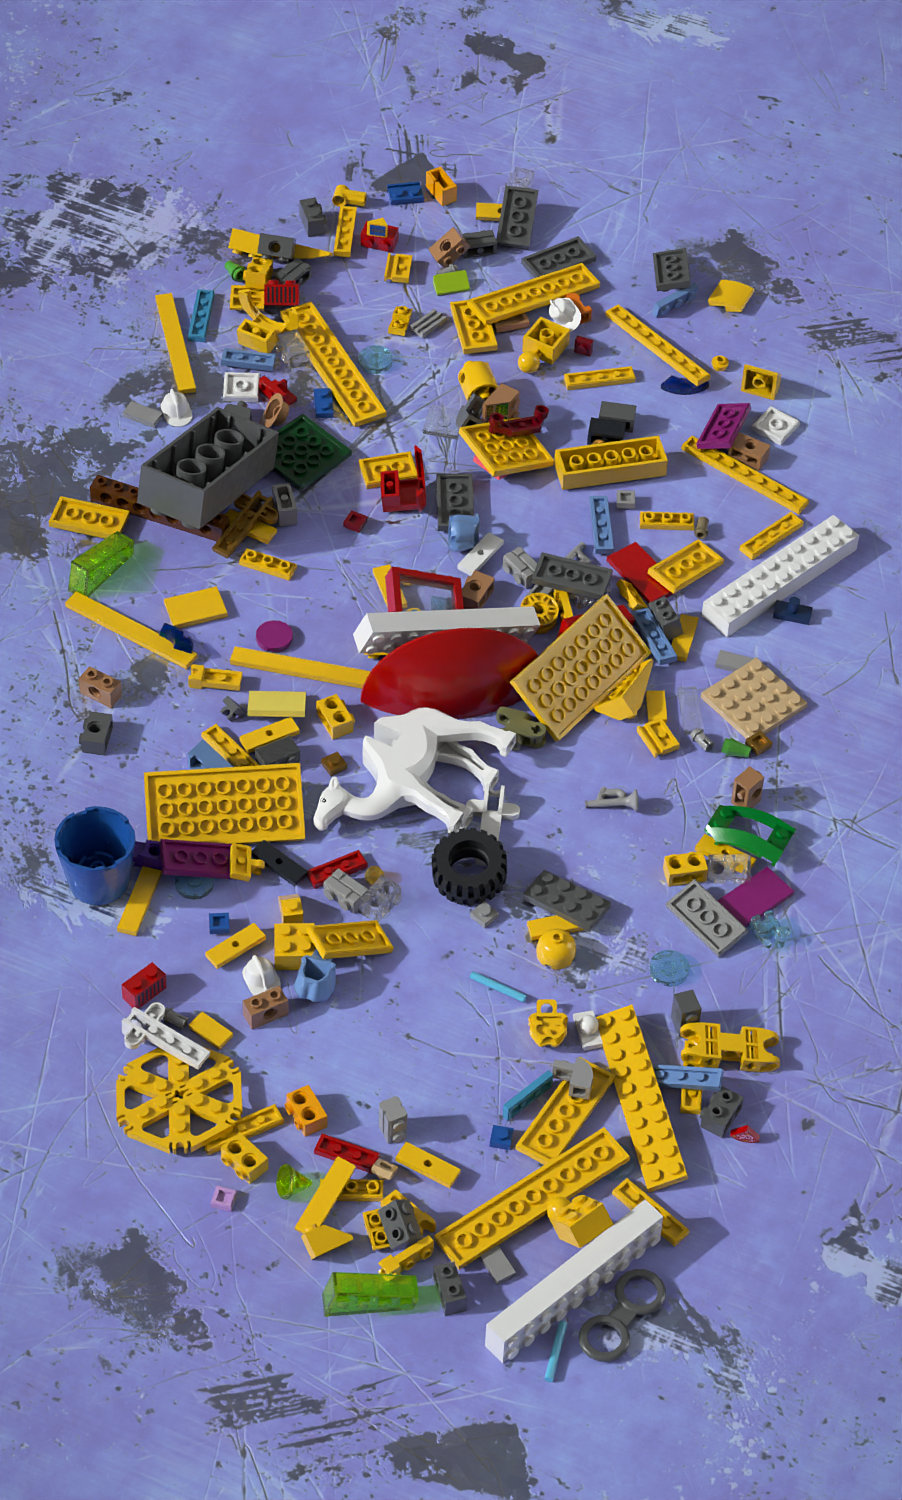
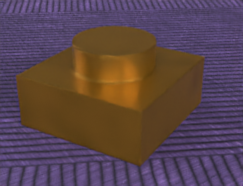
(759, 743)
(334, 763)

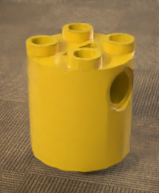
(477, 378)

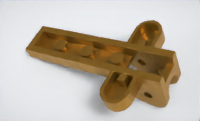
(250, 514)

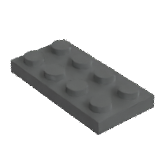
(517, 217)
(558, 257)
(671, 270)
(453, 497)
(571, 576)
(566, 900)

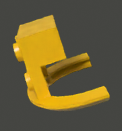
(262, 331)

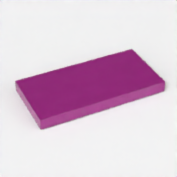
(723, 426)
(195, 858)
(756, 896)

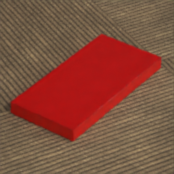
(633, 565)

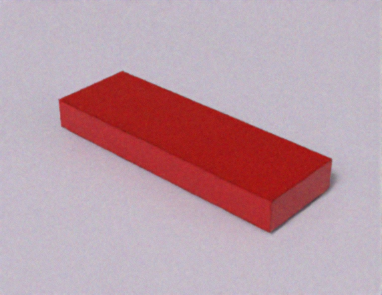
(348, 864)
(332, 1147)

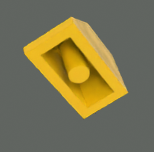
(291, 908)
(323, 1239)

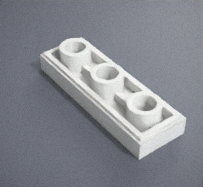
(480, 554)

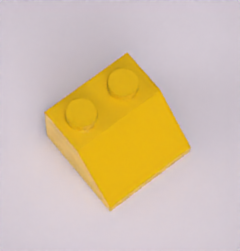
(760, 382)

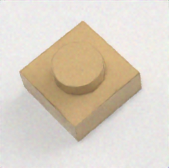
(384, 1169)

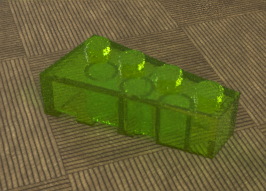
(99, 563)
(368, 1293)

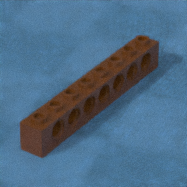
(125, 496)

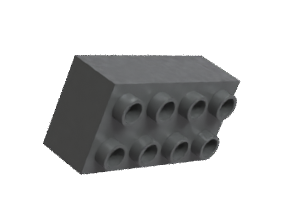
(207, 468)

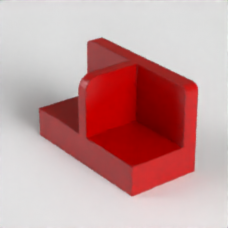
(273, 387)

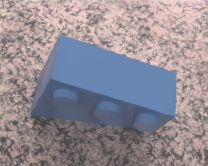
(205, 757)

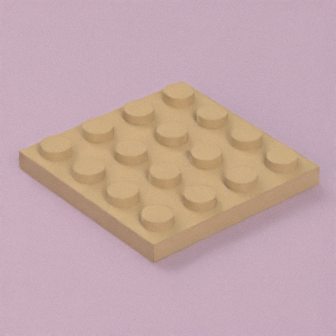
(753, 699)

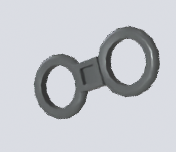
(622, 1315)

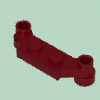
(519, 426)

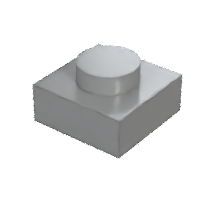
(626, 499)
(484, 914)

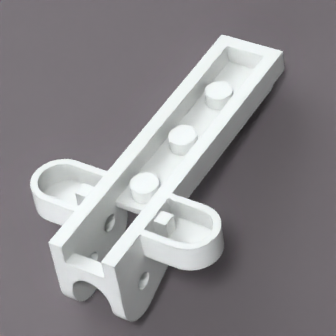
(492, 819)
(148, 1027)

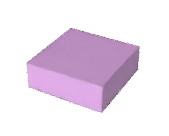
(223, 1198)

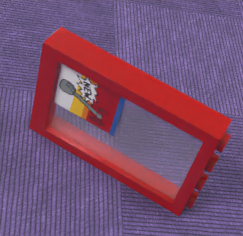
(422, 591)

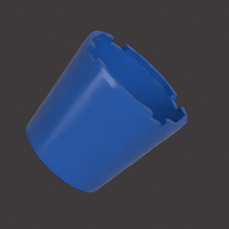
(96, 853)

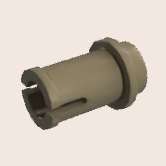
(701, 530)

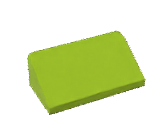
(451, 282)

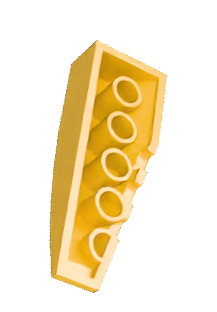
(248, 242)

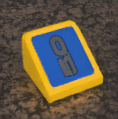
(377, 227)

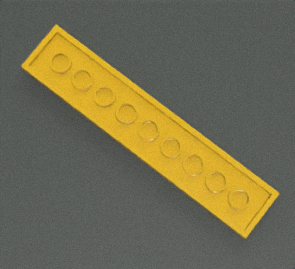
(336, 367)
(641, 1099)
(530, 1197)

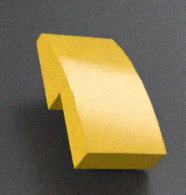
(400, 320)
(375, 1230)

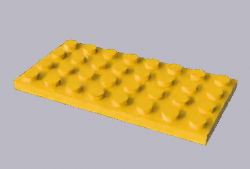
(581, 667)
(226, 804)

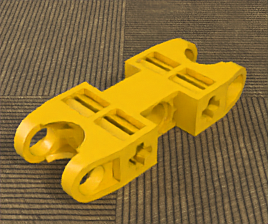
(730, 1047)

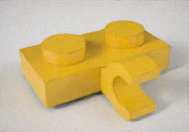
(241, 863)

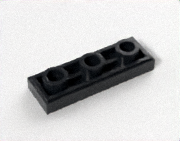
(279, 863)

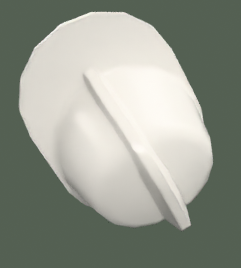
(565, 313)
(176, 409)
(260, 975)

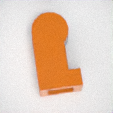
(586, 312)

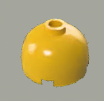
(556, 949)

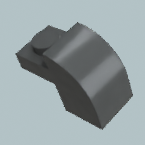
(471, 412)

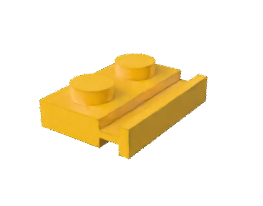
(398, 268)
(658, 737)

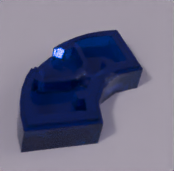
(682, 386)
(177, 638)

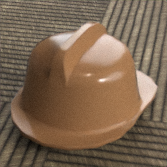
(275, 412)

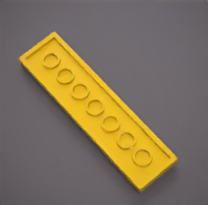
(532, 293)

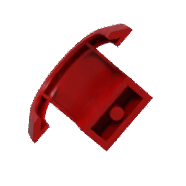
(404, 494)

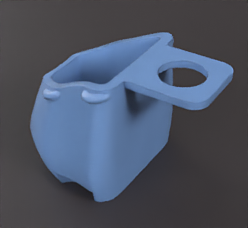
(463, 532)
(315, 978)

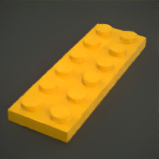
(562, 1118)

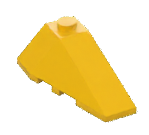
(628, 694)

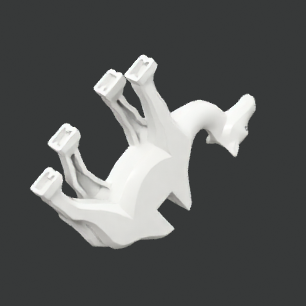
(404, 760)

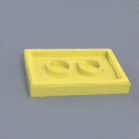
(276, 704)

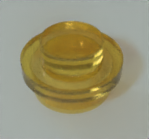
(373, 874)

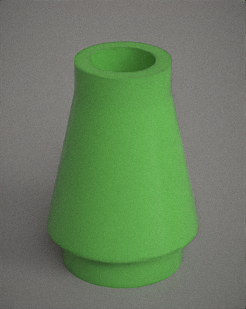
(235, 270)
(735, 748)

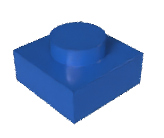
(219, 923)
(501, 1137)

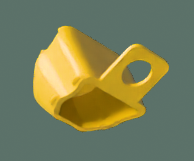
(547, 1028)

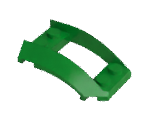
(770, 849)

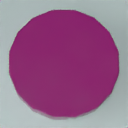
(274, 636)

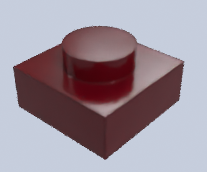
(583, 346)
(355, 521)

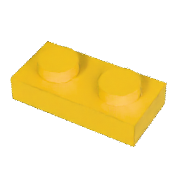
(631, 595)

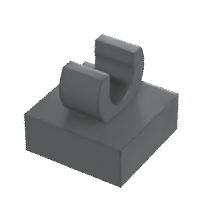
(232, 707)

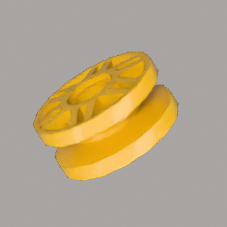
(546, 606)

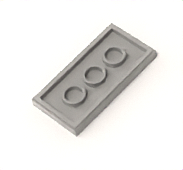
(706, 918)

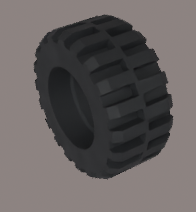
(464, 845)

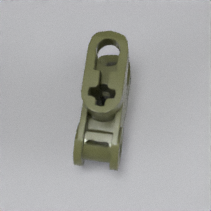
(522, 724)

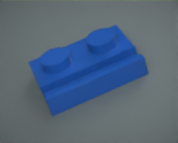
(405, 193)

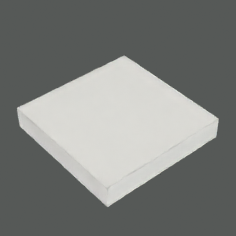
(241, 387)
(775, 425)

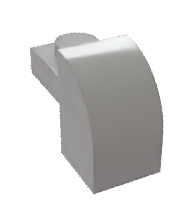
(578, 1074)

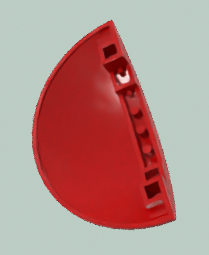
(449, 671)

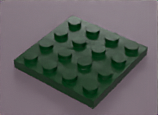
(307, 452)

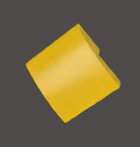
(256, 294)
(731, 295)

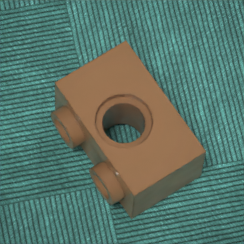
(449, 247)
(749, 451)
(477, 590)
(100, 687)
(747, 788)
(265, 1007)

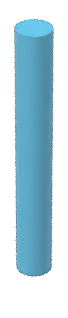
(498, 986)
(550, 1372)

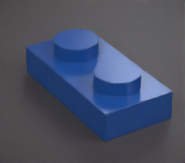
(323, 403)

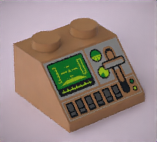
(503, 401)

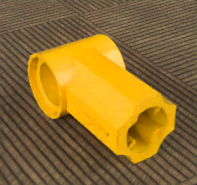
(344, 196)

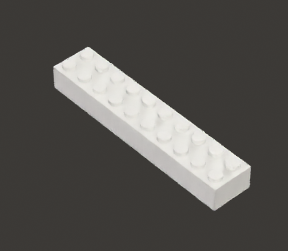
(779, 575)
(392, 629)
(573, 1281)

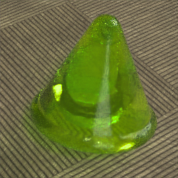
(290, 1181)

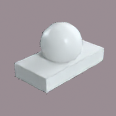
(588, 1030)

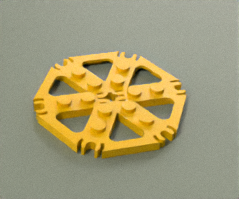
(165, 1101)

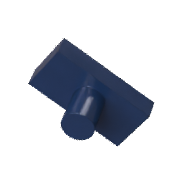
(793, 611)

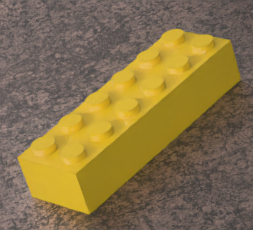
(610, 462)

